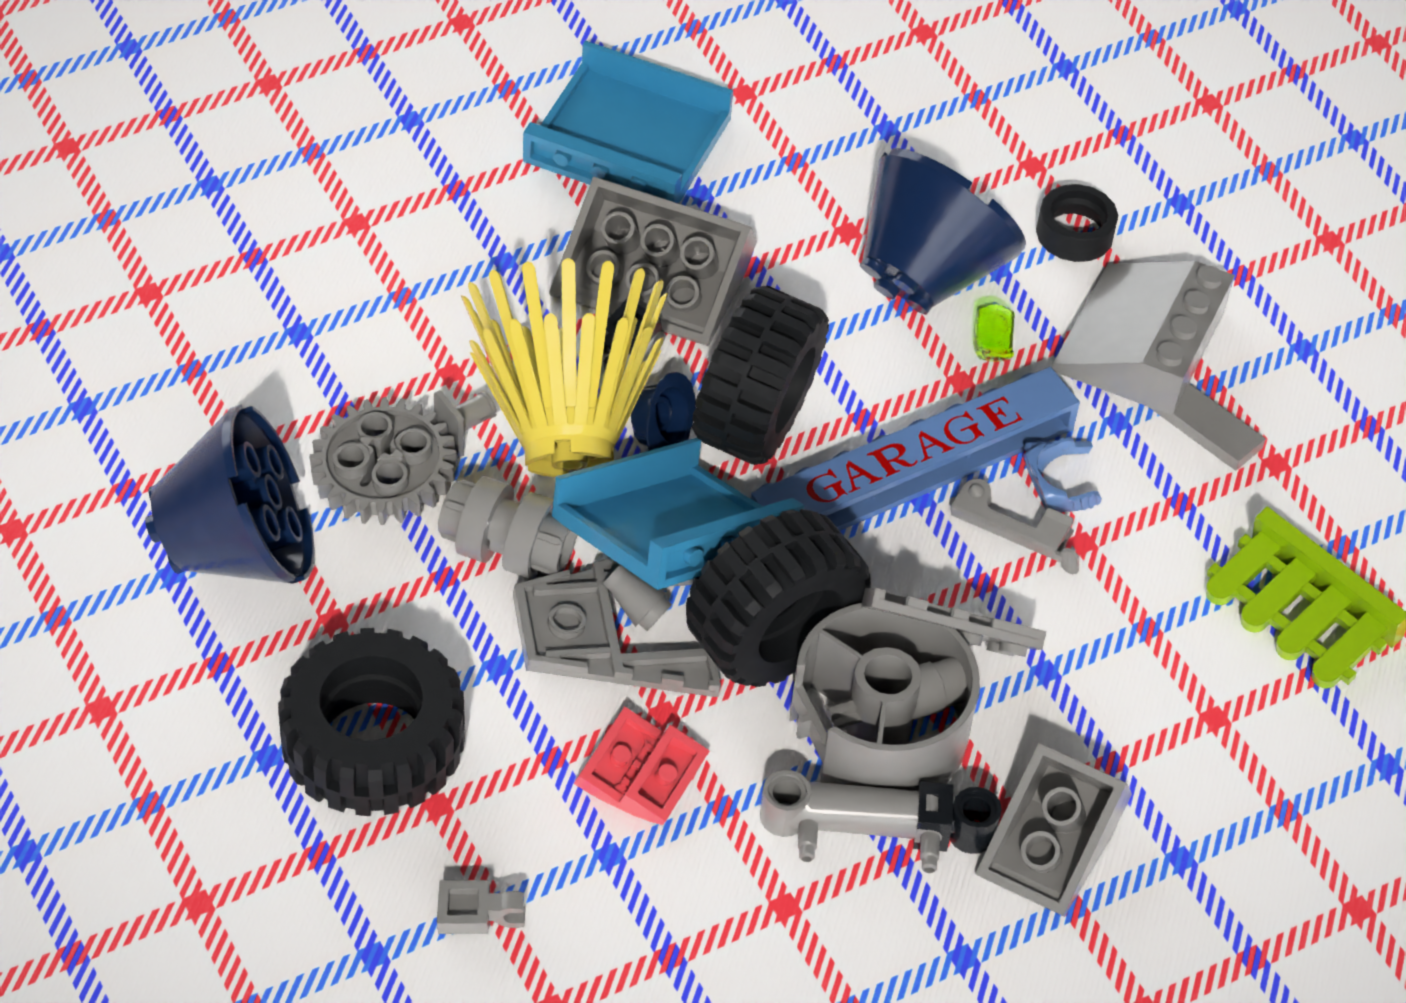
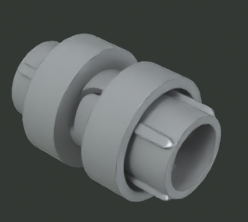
(488, 520)

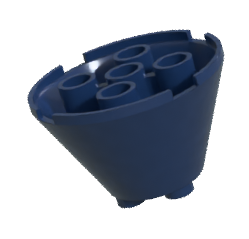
(932, 232)
(234, 505)

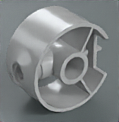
(882, 679)

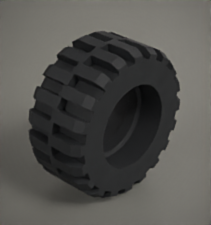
(760, 374)
(771, 592)
(380, 771)

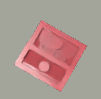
(642, 767)

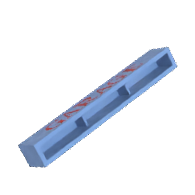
(931, 451)

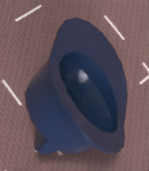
(664, 412)

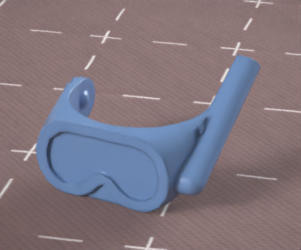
(1037, 458)

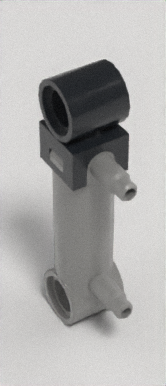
(918, 815)

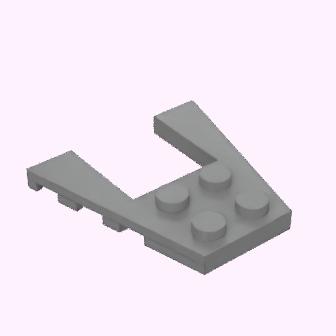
(572, 633)
(1001, 635)

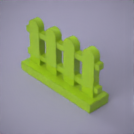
(1324, 581)

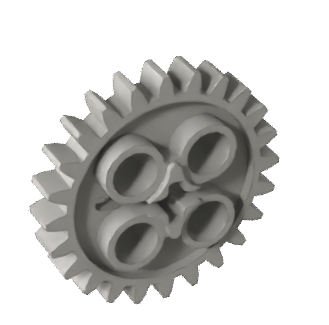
(383, 461)

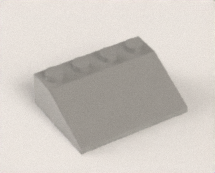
(689, 249)
(1146, 330)

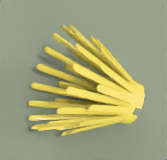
(545, 401)

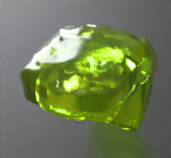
(994, 332)

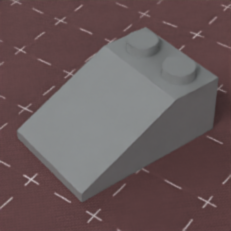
(1054, 829)

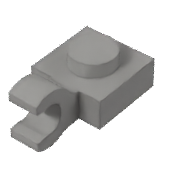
(469, 907)

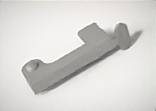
(1047, 538)

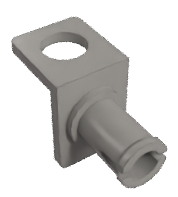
(463, 416)

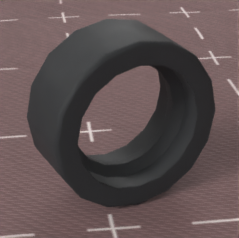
(1071, 244)

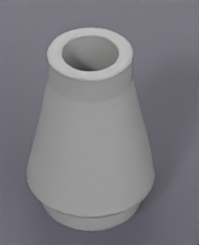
(637, 598)

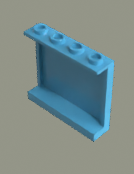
(630, 125)
(657, 512)

